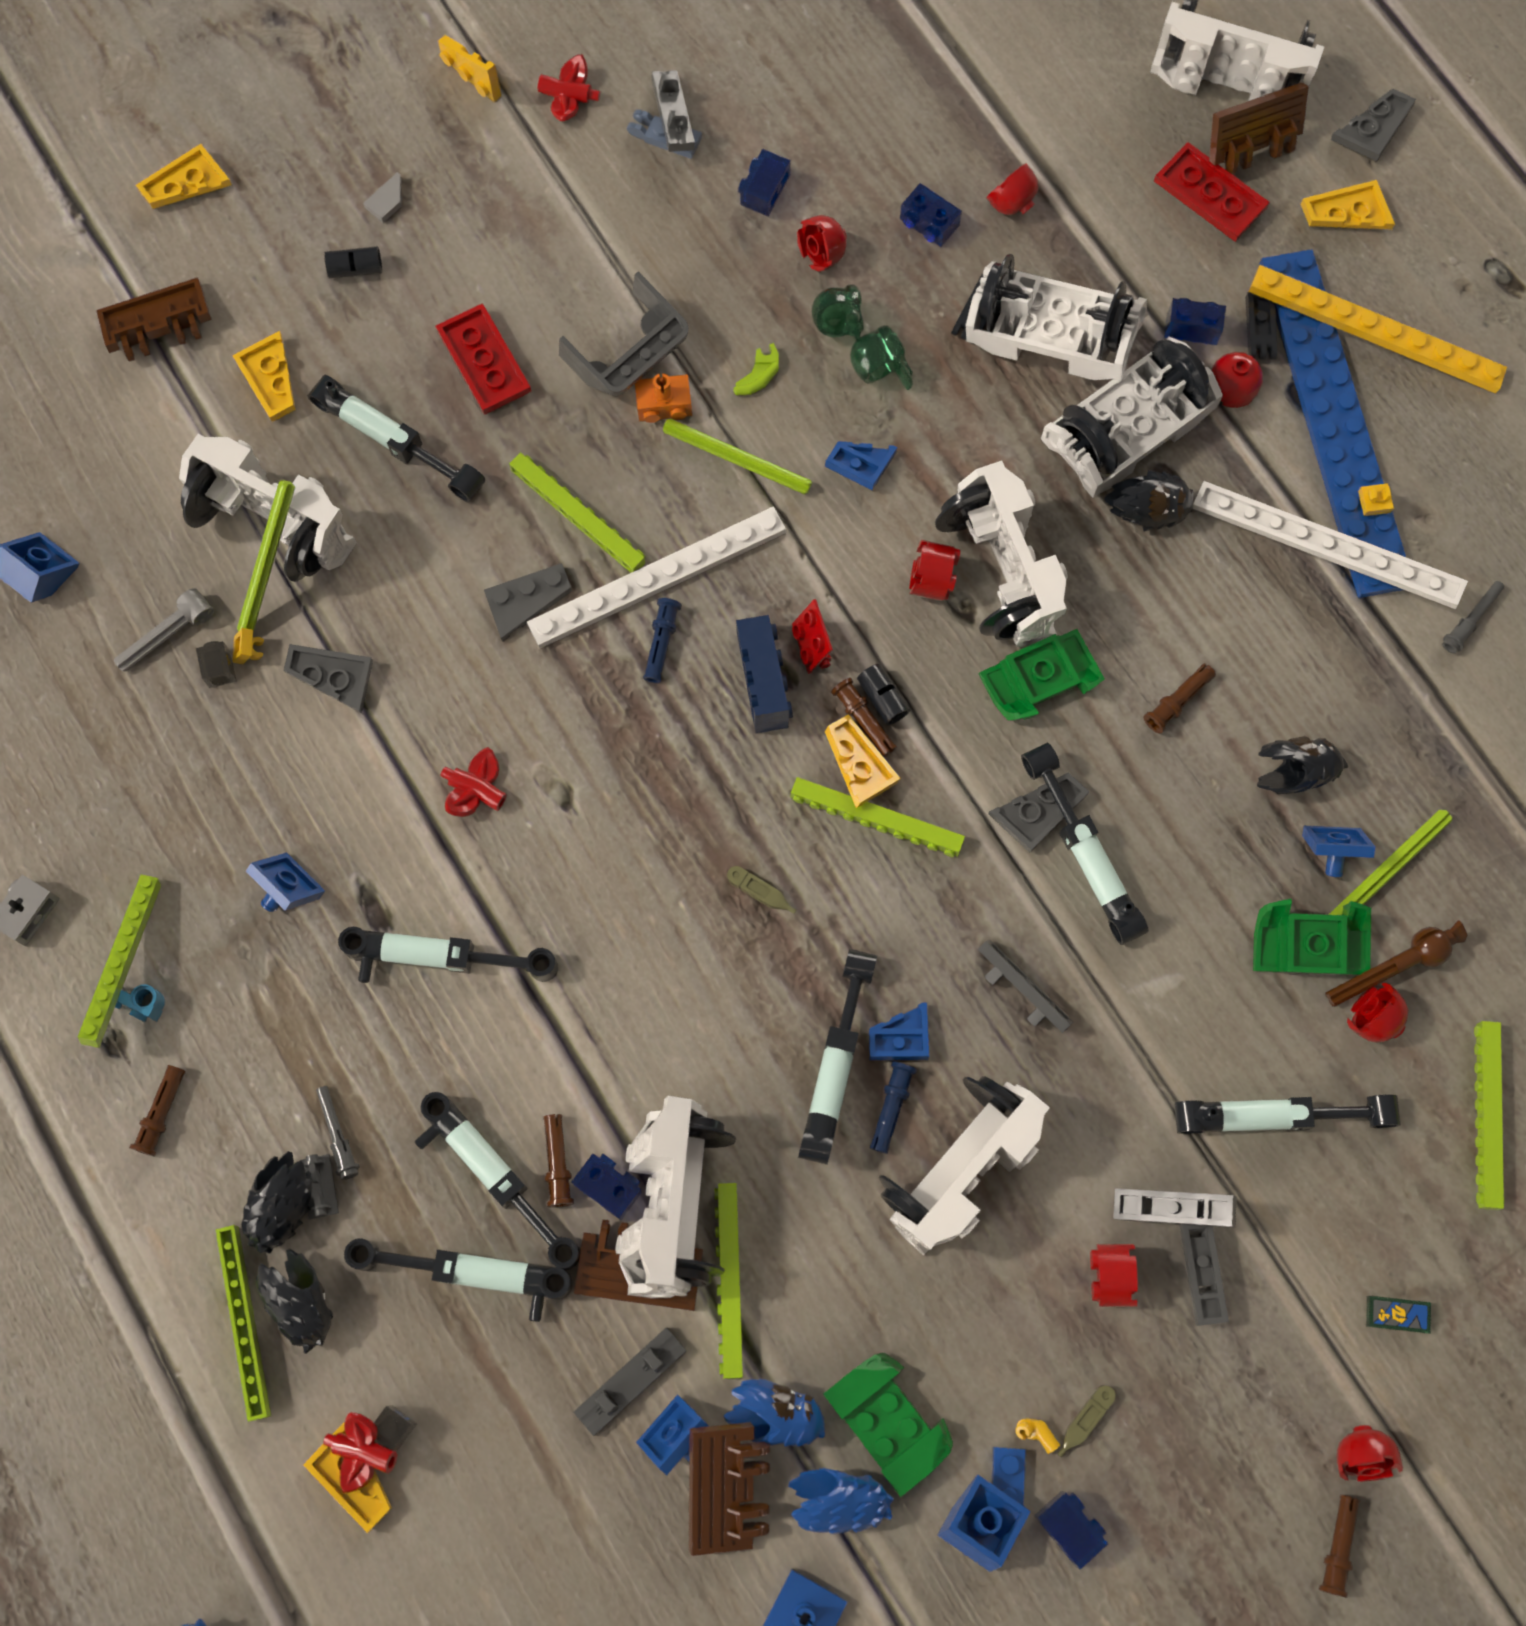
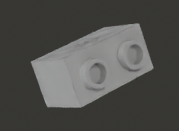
(37, 904)

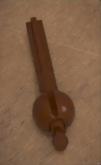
(1428, 946)

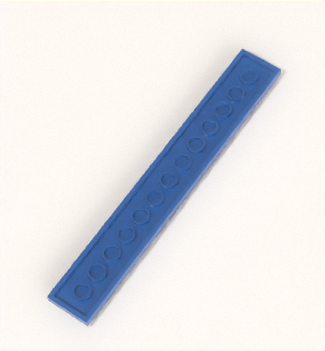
(1333, 419)

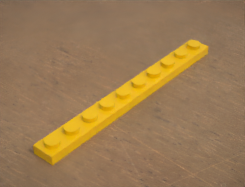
(1378, 329)

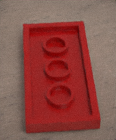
(1211, 191)
(483, 358)

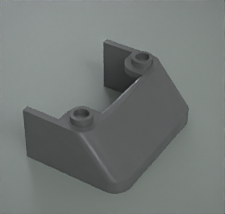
(663, 330)

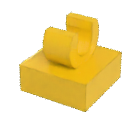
(1376, 499)
(243, 646)

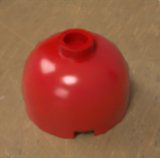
(1015, 192)
(822, 241)
(1238, 378)
(1379, 1014)
(1368, 1455)

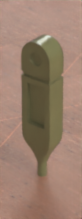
(758, 889)
(1088, 1418)

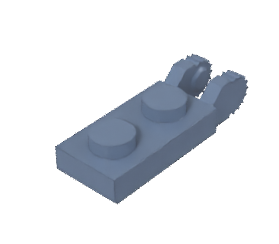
(654, 134)

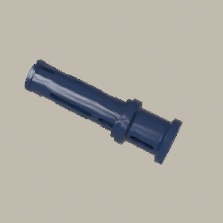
(664, 627)
(895, 1093)

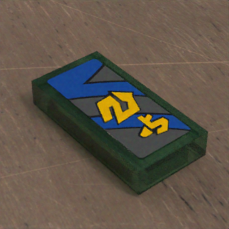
(1398, 1314)

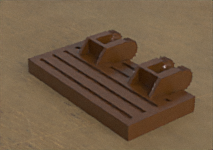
(1256, 124)
(153, 315)
(602, 1275)
(718, 1486)

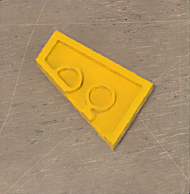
(471, 67)
(183, 178)
(1349, 208)
(268, 375)
(860, 762)
(364, 1505)

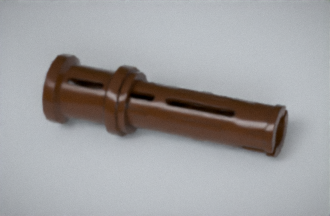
(1172, 705)
(857, 707)
(153, 1124)
(558, 1175)
(1338, 1561)

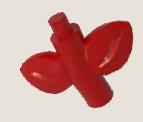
(569, 89)
(474, 785)
(360, 1452)

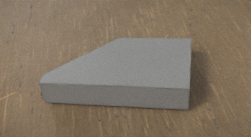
(386, 199)

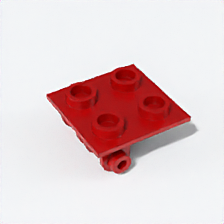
(812, 638)

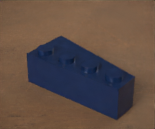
(763, 674)

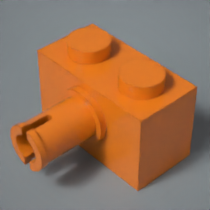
(663, 398)

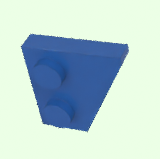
(860, 462)
(901, 1037)

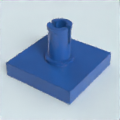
(1336, 844)
(284, 882)
(669, 1435)
(805, 1604)

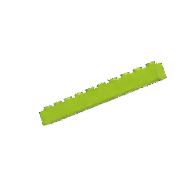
(576, 513)
(876, 816)
(119, 961)
(1489, 1116)
(730, 1281)
(243, 1323)

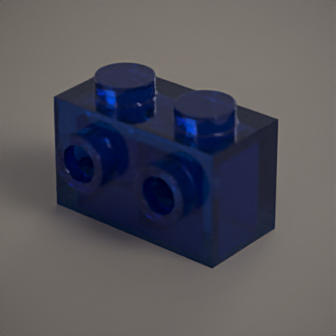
(764, 182)
(930, 215)
(1195, 321)
(607, 1186)
(1072, 1529)

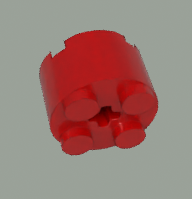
(933, 570)
(1115, 1275)

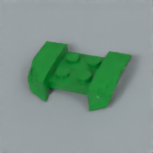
(1040, 674)
(1312, 941)
(889, 1422)

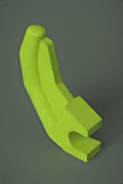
(763, 372)

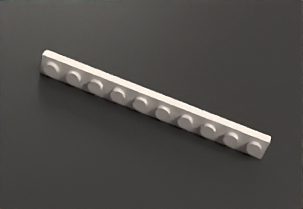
(1330, 545)
(656, 577)

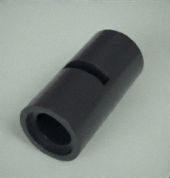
(353, 262)
(883, 694)

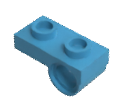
(135, 999)

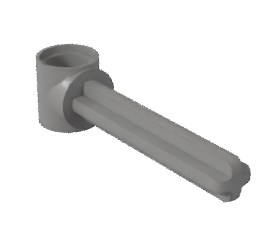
(191, 608)

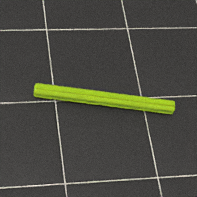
(737, 456)
(266, 555)
(1397, 860)

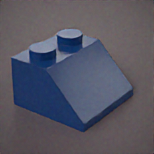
(35, 566)
(984, 1524)

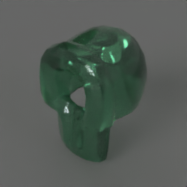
(838, 312)
(879, 355)

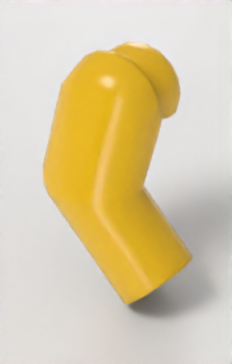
(1037, 1430)

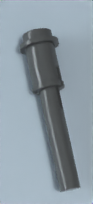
(1455, 640)
(341, 1149)

